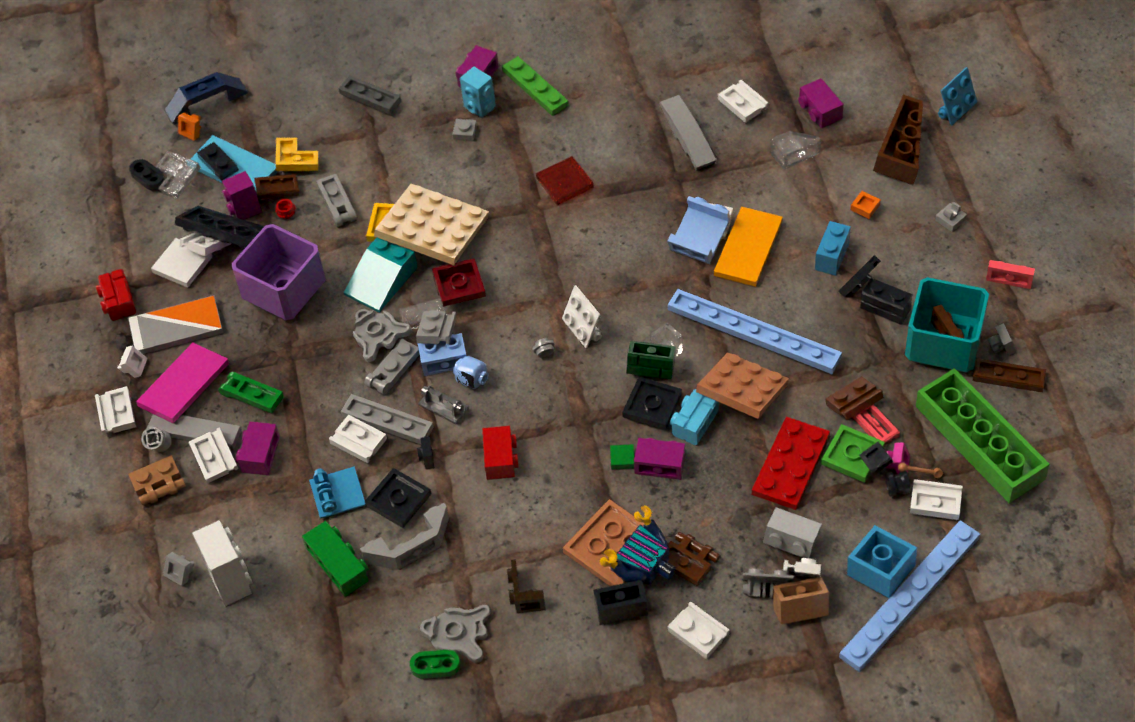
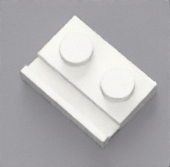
(743, 101)
(202, 245)
(115, 411)
(358, 438)
(213, 455)
(936, 499)
(805, 568)
(698, 630)

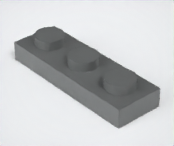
(370, 94)

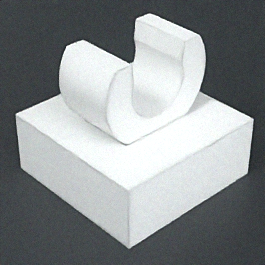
(132, 362)

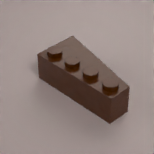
(900, 148)

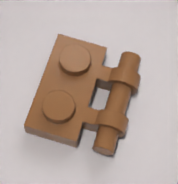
(154, 476)

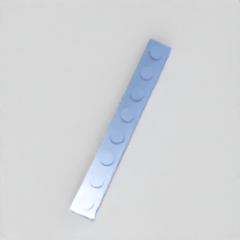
(755, 331)
(909, 596)

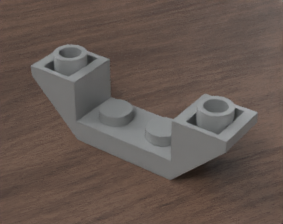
(378, 554)

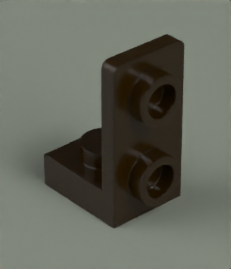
(527, 601)

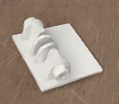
(582, 317)

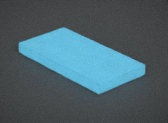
(246, 161)

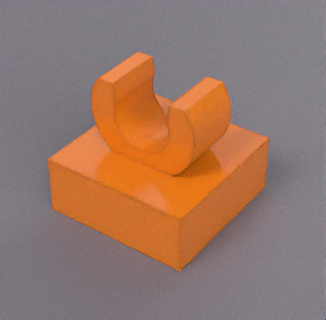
(189, 126)

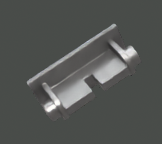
(442, 404)

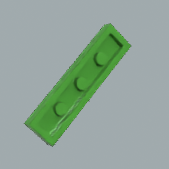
(535, 86)

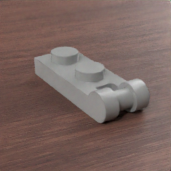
(336, 199)
(392, 366)

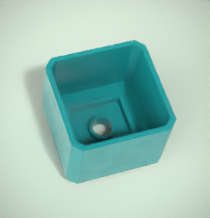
(968, 310)

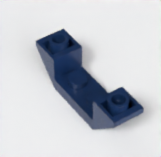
(201, 90)

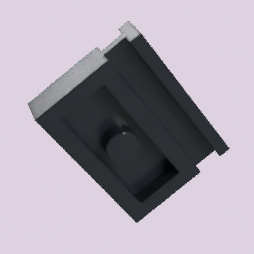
(860, 277)

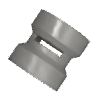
(161, 441)

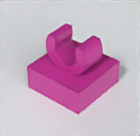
(899, 455)

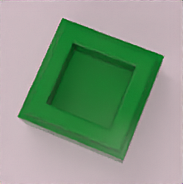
(622, 456)

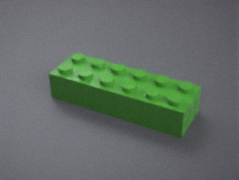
(982, 435)

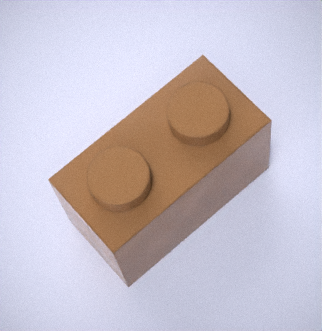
(801, 600)

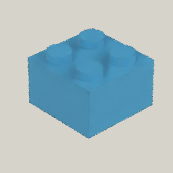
(881, 561)

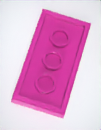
(182, 382)

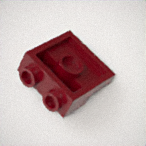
(458, 282)

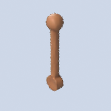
(937, 472)

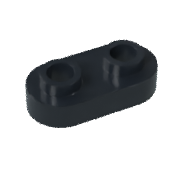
(146, 174)

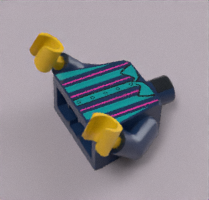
(642, 554)

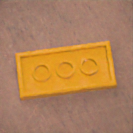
(748, 246)

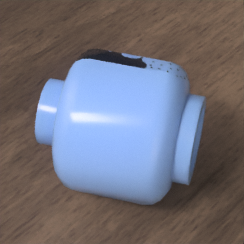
(470, 372)

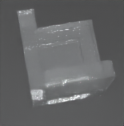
(668, 336)

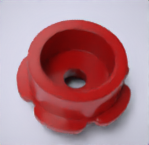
(285, 208)

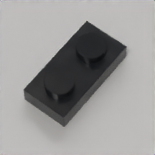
(217, 161)

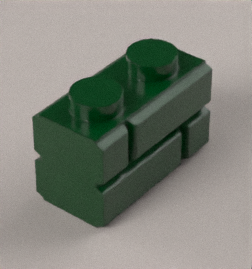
(651, 360)

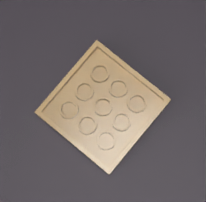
(431, 224)

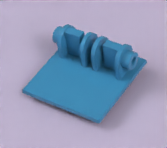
(957, 97)
(336, 491)

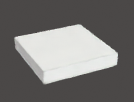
(180, 264)

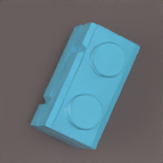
(694, 417)

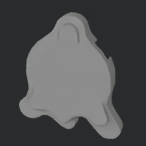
(377, 331)
(458, 631)

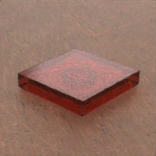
(564, 180)

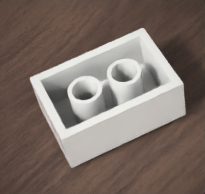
(223, 562)

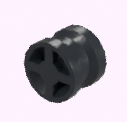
(897, 483)

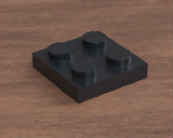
(652, 403)
(398, 497)

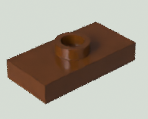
(276, 186)

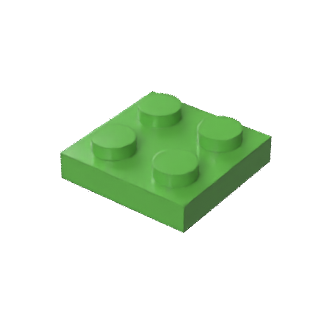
(845, 451)

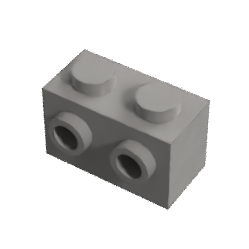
(792, 533)

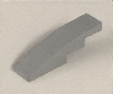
(688, 132)

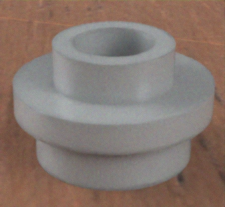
(543, 347)

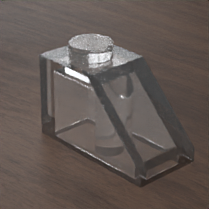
(794, 148)

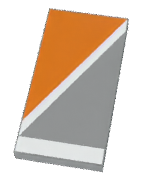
(175, 325)

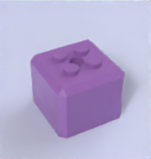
(274, 261)

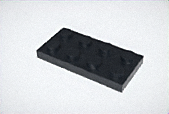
(218, 225)

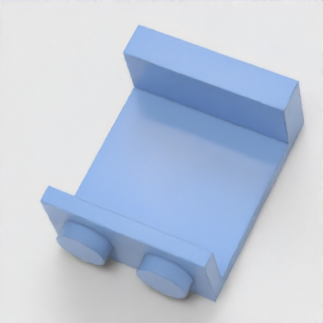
(700, 230)

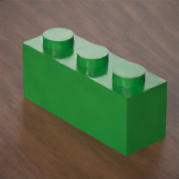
(336, 558)

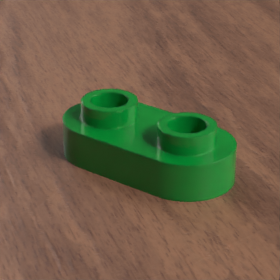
(435, 664)

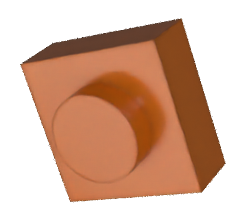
(865, 204)

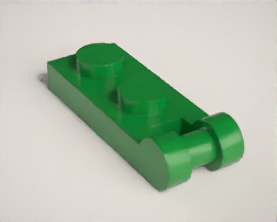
(251, 392)

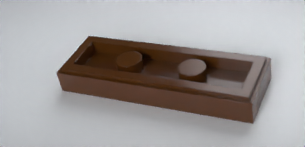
(1009, 375)

